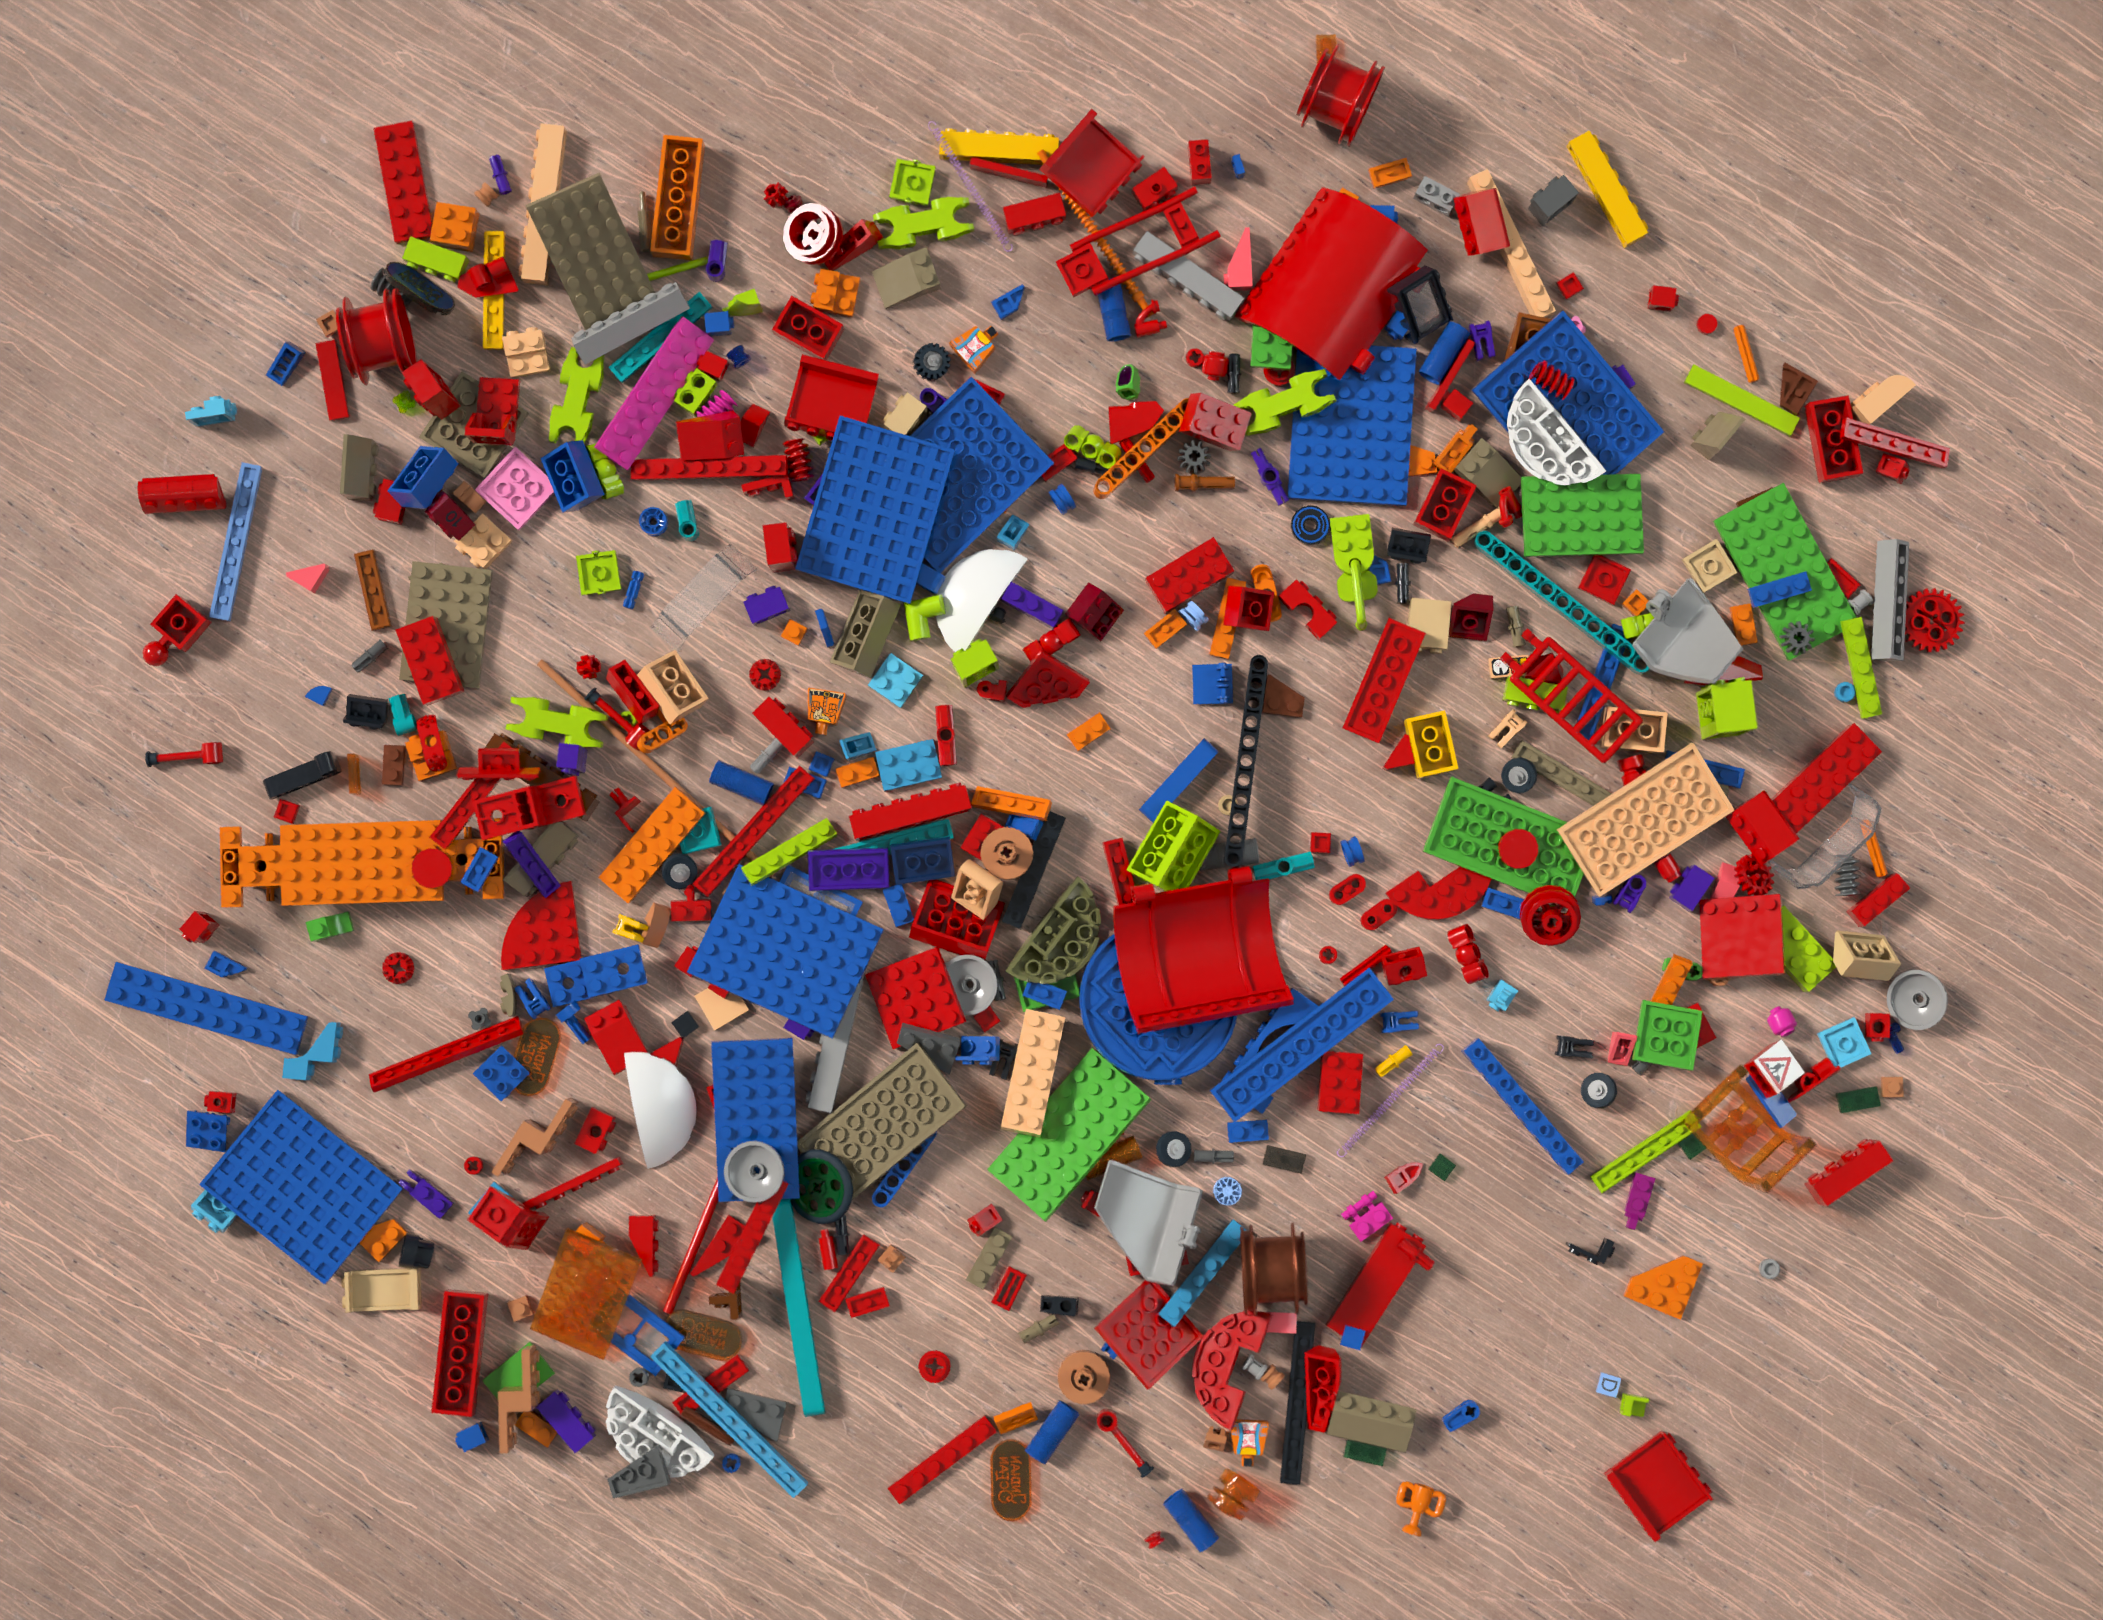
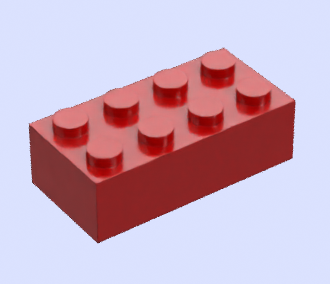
(1833, 456)
(1189, 575)
(430, 660)
(1848, 1172)

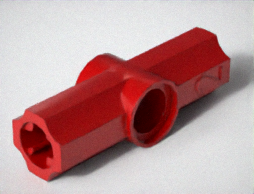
(944, 722)

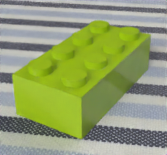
(974, 662)
(1803, 956)

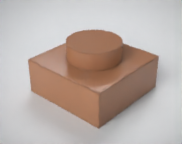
(328, 323)
(1892, 1087)
(520, 1308)

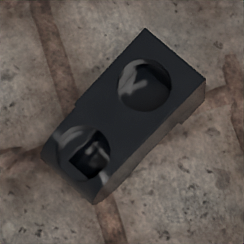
(1059, 1305)

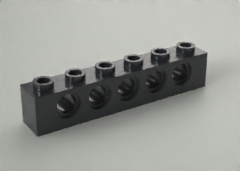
(1030, 880)

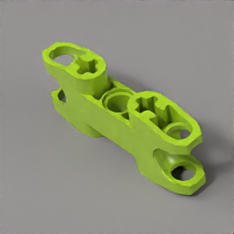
(910, 225)
(1298, 397)
(573, 412)
(541, 719)

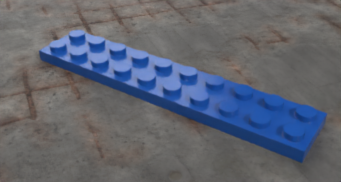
(206, 1008)
(1301, 1045)

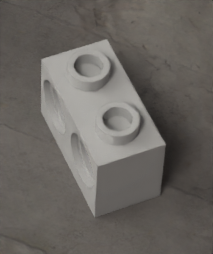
(1436, 196)

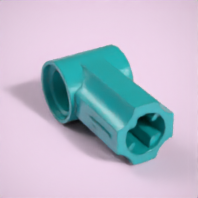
(687, 519)
(403, 720)

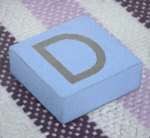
(1608, 1385)

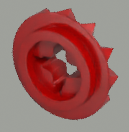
(1284, 378)
(774, 673)
(401, 976)
(926, 1371)

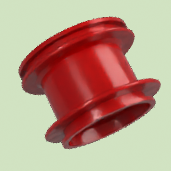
(1339, 94)
(376, 335)

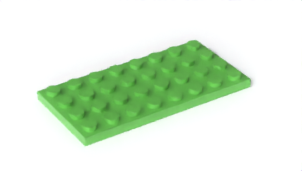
(1773, 543)
(1475, 820)
(1077, 1130)

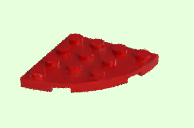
(543, 931)

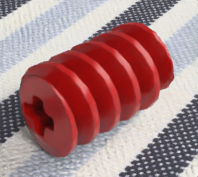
(1552, 378)
(797, 460)

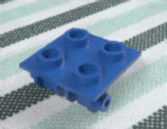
(1212, 683)
(501, 1073)
(206, 1131)

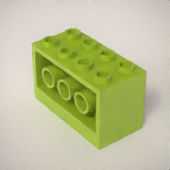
(1726, 709)
(1173, 849)

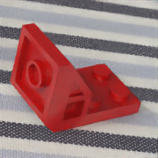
(496, 412)
(507, 1220)

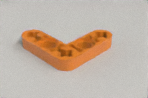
(666, 727)

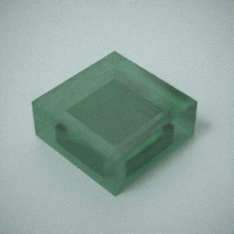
(1691, 1146)
(1441, 1167)

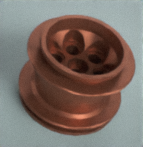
(1273, 1269)

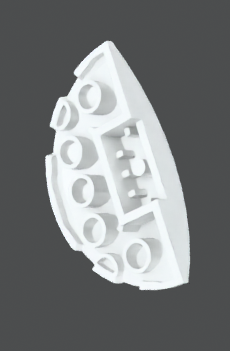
(1547, 442)
(973, 591)
(661, 1105)
(643, 1424)

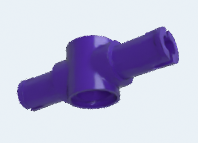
(1266, 467)

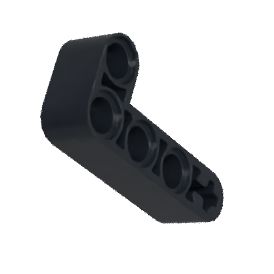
(322, 767)

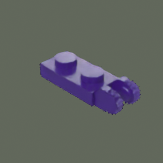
(427, 1195)

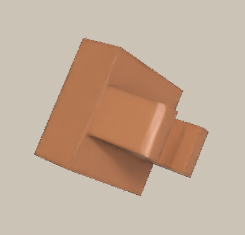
(891, 1258)
(1215, 1441)

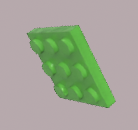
(1667, 1035)

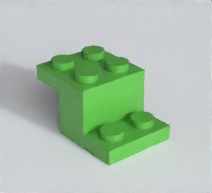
(1269, 350)

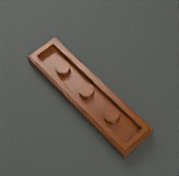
(372, 590)

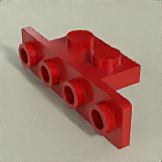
(498, 764)

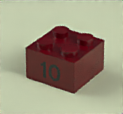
(449, 516)

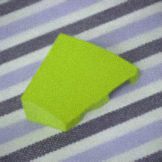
(744, 304)

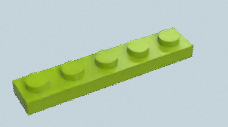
(1861, 667)
(789, 851)

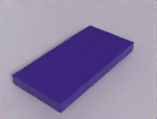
(848, 869)

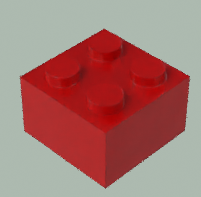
(1248, 608)

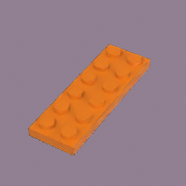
(652, 845)

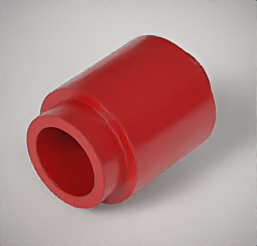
(1668, 867)

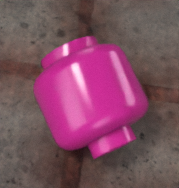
(1781, 1021)

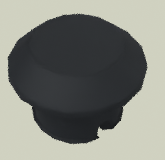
(998, 615)

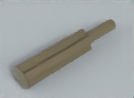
(644, 225)

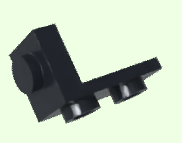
(1605, 1250)

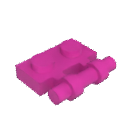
(1371, 1220)

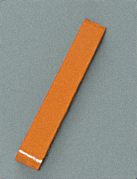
(1137, 454)

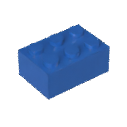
(572, 476)
(423, 477)

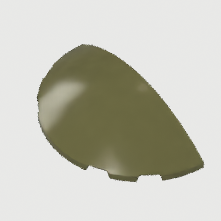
(1061, 939)

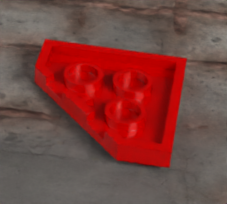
(1046, 682)

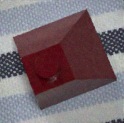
(1472, 617)

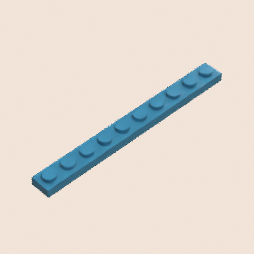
(729, 1419)

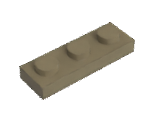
(989, 1258)

